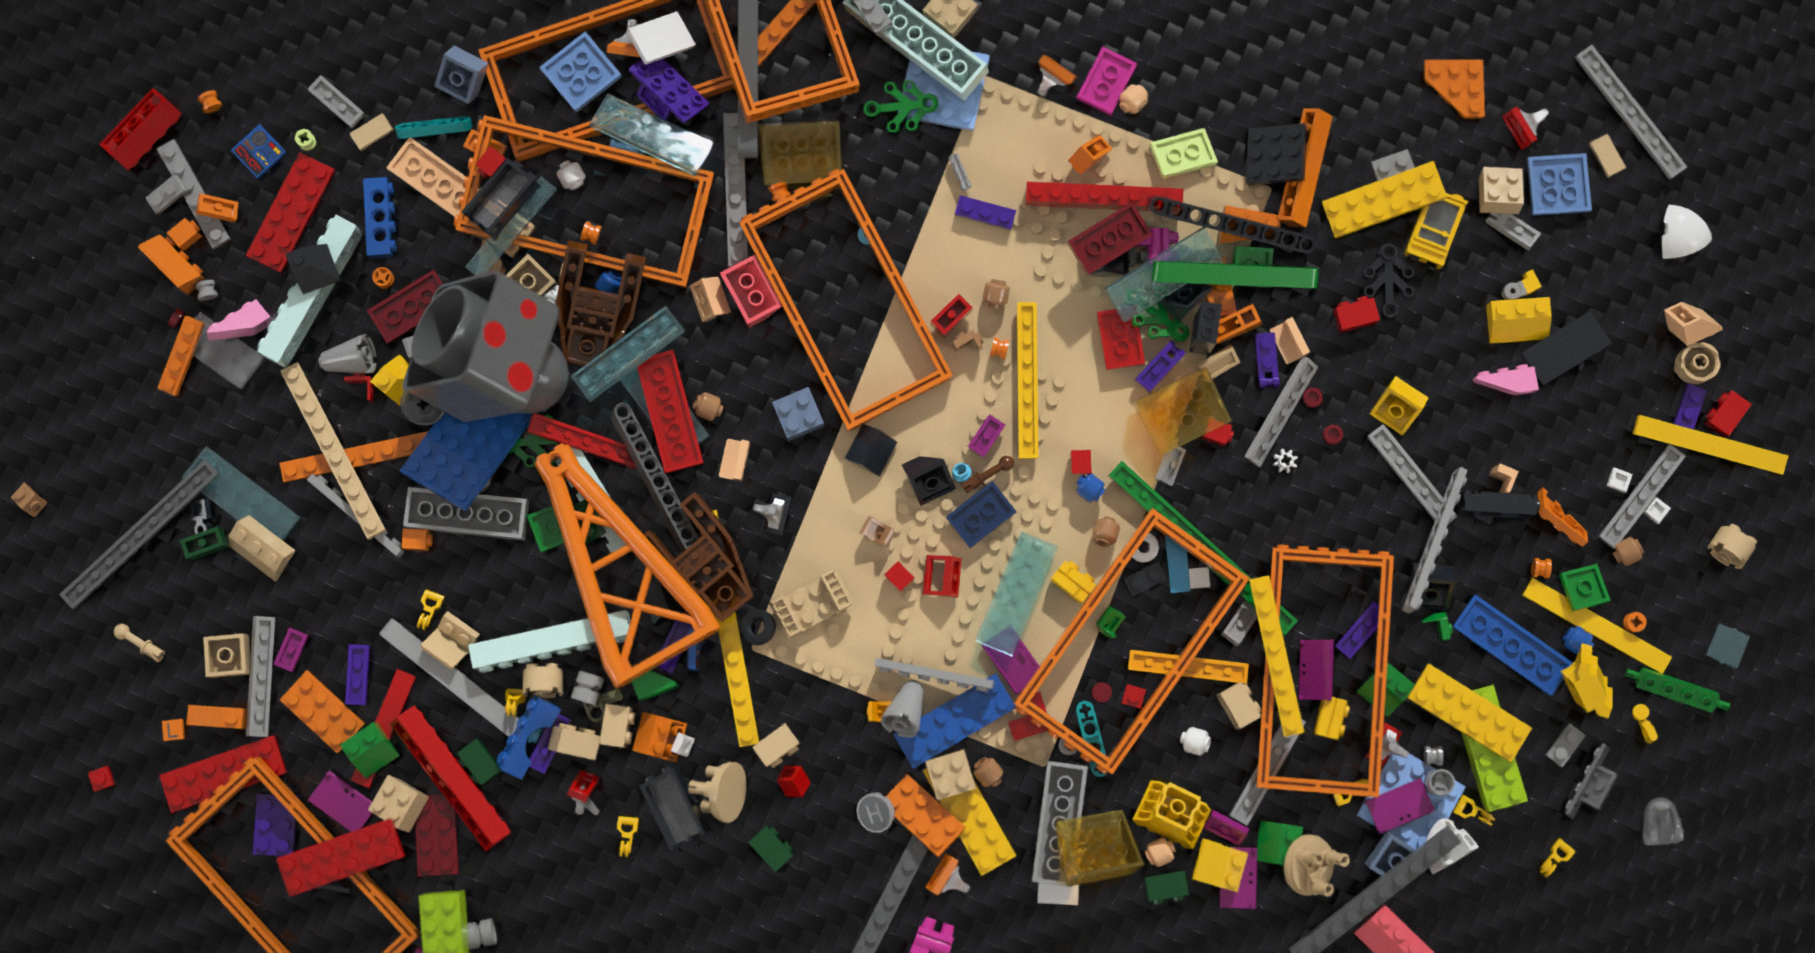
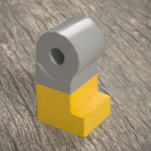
(1520, 289)

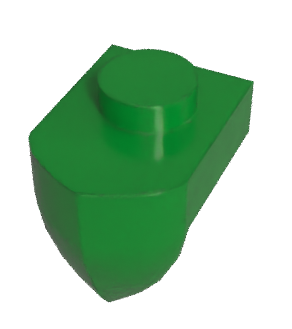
(1110, 622)
(1443, 627)

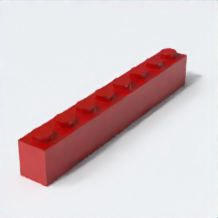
(1096, 196)
(450, 778)

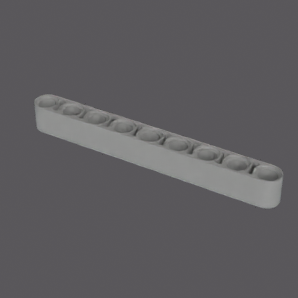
(452, 679)

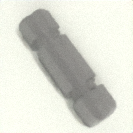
(960, 172)

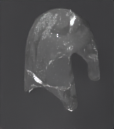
(1661, 823)

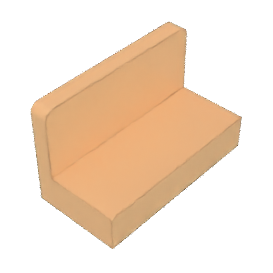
(710, 298)
(1290, 341)
(734, 459)
(1506, 475)

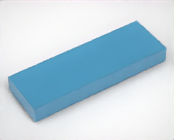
(1177, 567)

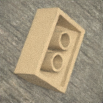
(260, 547)

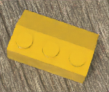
(1519, 320)

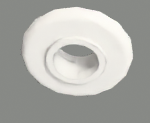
(1151, 552)

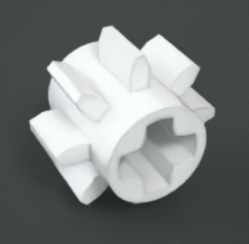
(1282, 466)

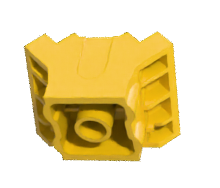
(1588, 683)
(1172, 813)

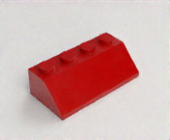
(141, 129)

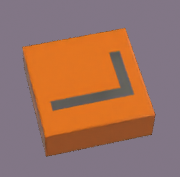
(173, 730)

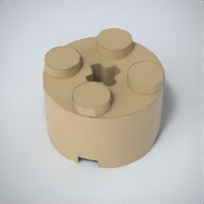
(1708, 363)
(1732, 546)
(543, 680)

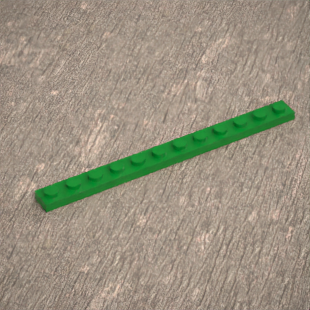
(1149, 499)

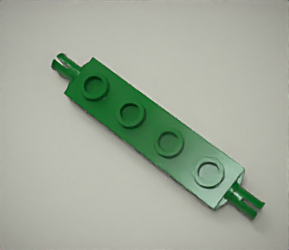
(1677, 689)

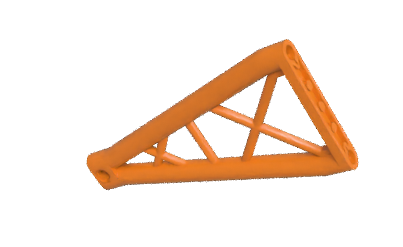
(574, 538)

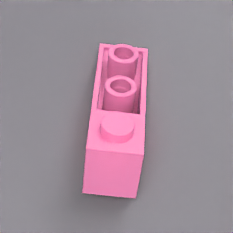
(244, 322)
(1514, 382)

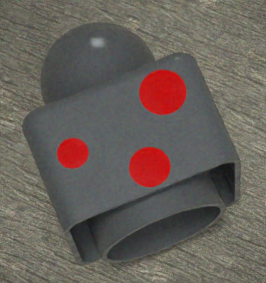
(487, 350)

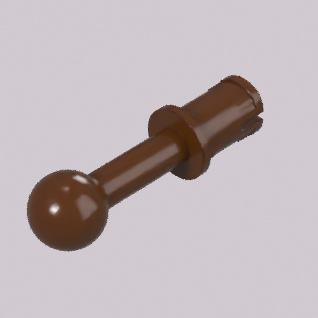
(1005, 463)

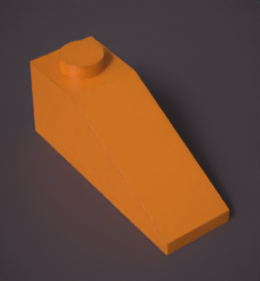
(1238, 323)
(217, 716)

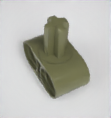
(603, 699)

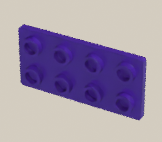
(667, 91)

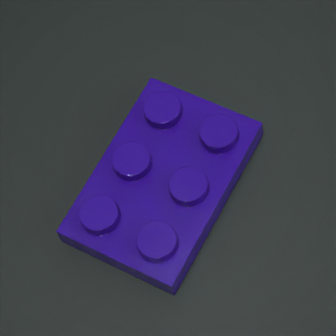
(273, 827)

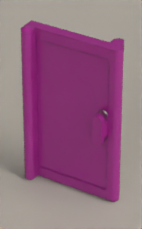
(1016, 668)
(1318, 670)
(1394, 806)
(346, 807)
(1246, 893)

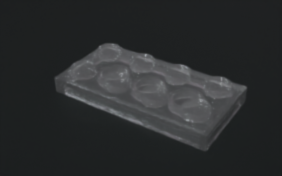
(227, 356)

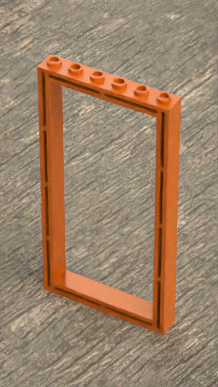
(573, 26)
(793, 100)
(472, 185)
(802, 196)
(1197, 549)
(1341, 557)
(231, 900)

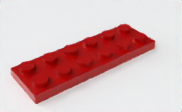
(290, 212)
(669, 412)
(199, 780)
(340, 857)

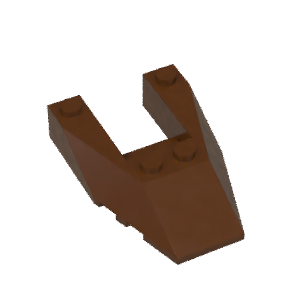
(590, 317)
(711, 562)

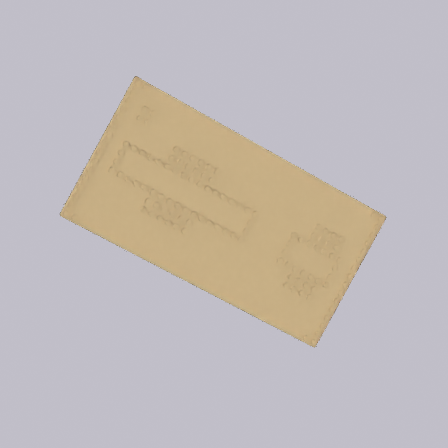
(1078, 409)

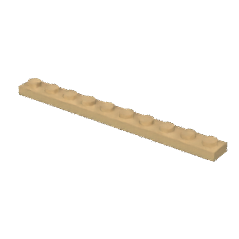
(333, 451)

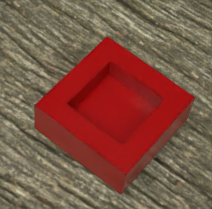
(1133, 696)
(101, 778)

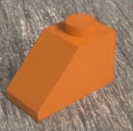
(1089, 154)

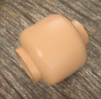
(1133, 99)
(1160, 852)

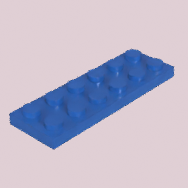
(1511, 645)
(955, 721)

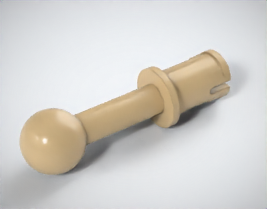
(123, 632)

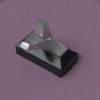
(775, 514)

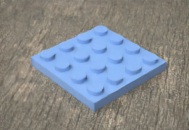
(951, 109)
(1401, 771)

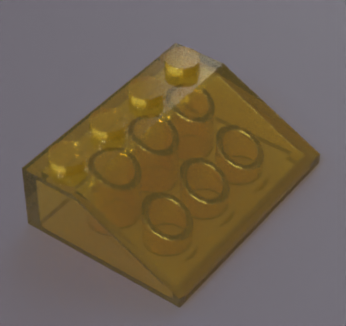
(799, 151)
(1182, 410)
(1096, 848)

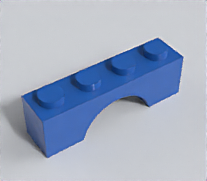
(538, 714)

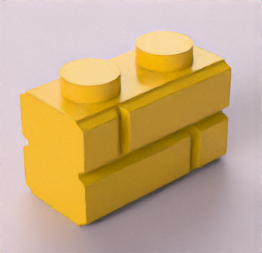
(1073, 582)
(1330, 718)

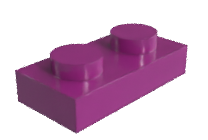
(986, 436)
(291, 649)
(1226, 828)

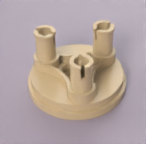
(725, 791)
(1311, 865)

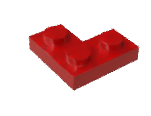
(1024, 727)

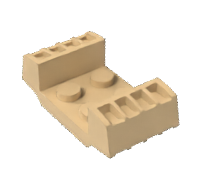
(811, 603)

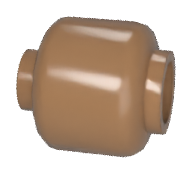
(996, 293)
(707, 406)
(1105, 531)
(1628, 551)
(988, 772)

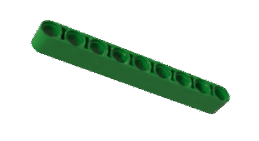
(1234, 274)

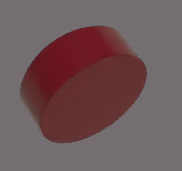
(176, 318)
(1312, 397)
(1332, 434)
(1101, 692)

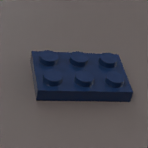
(981, 514)

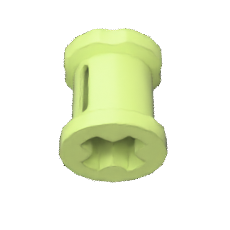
(306, 145)

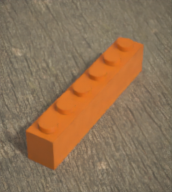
(1299, 195)

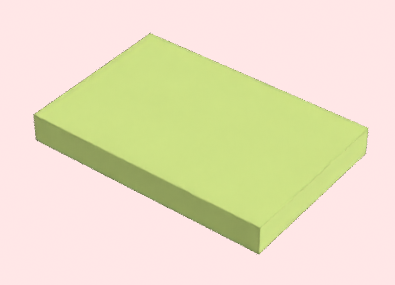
(1183, 153)

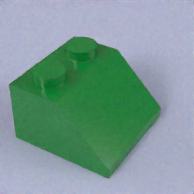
(652, 684)
(1396, 691)
(369, 749)
(1275, 840)

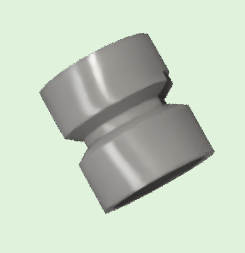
(587, 688)
(1439, 782)
(483, 933)

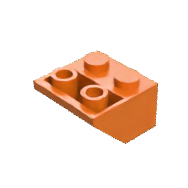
(657, 736)

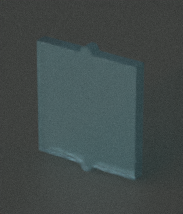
(1727, 645)

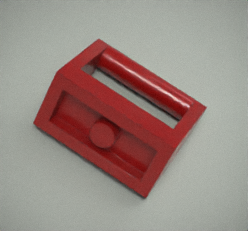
(951, 576)

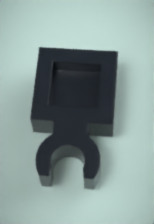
(201, 512)

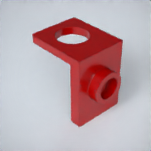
(362, 378)

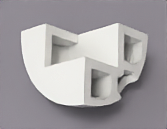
(1683, 232)
(1463, 849)

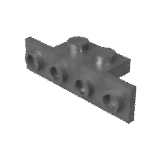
(1595, 785)

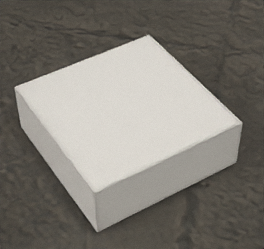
(1619, 480)
(1656, 510)
(1199, 578)
(682, 744)

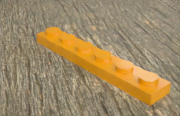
(1198, 668)

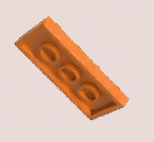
(322, 711)
(924, 816)

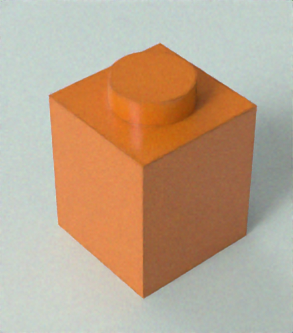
(185, 233)
(416, 539)

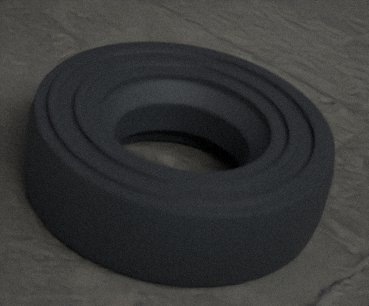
(769, 627)

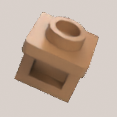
(964, 339)
(28, 500)
(877, 531)

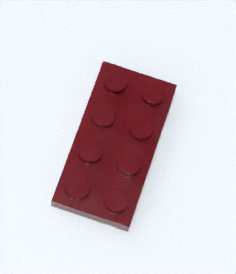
(1109, 238)
(404, 309)
(437, 838)

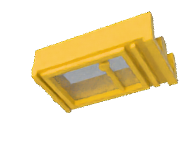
(1436, 229)

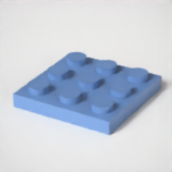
(580, 72)
(1559, 184)

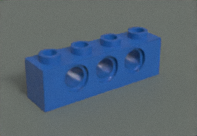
(372, 188)

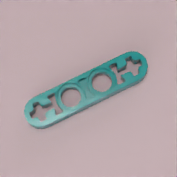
(433, 127)
(1094, 738)

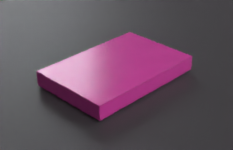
(1106, 81)

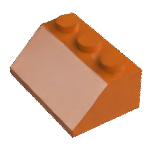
(172, 263)

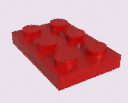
(1119, 341)

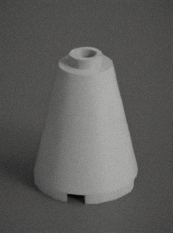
(350, 357)
(905, 710)

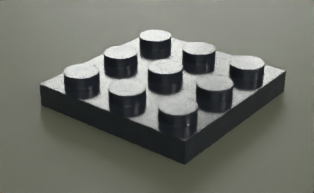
(1276, 154)

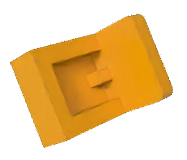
(876, 709)

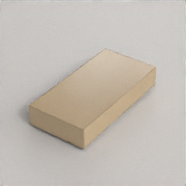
(371, 132)
(1607, 155)
(1220, 361)

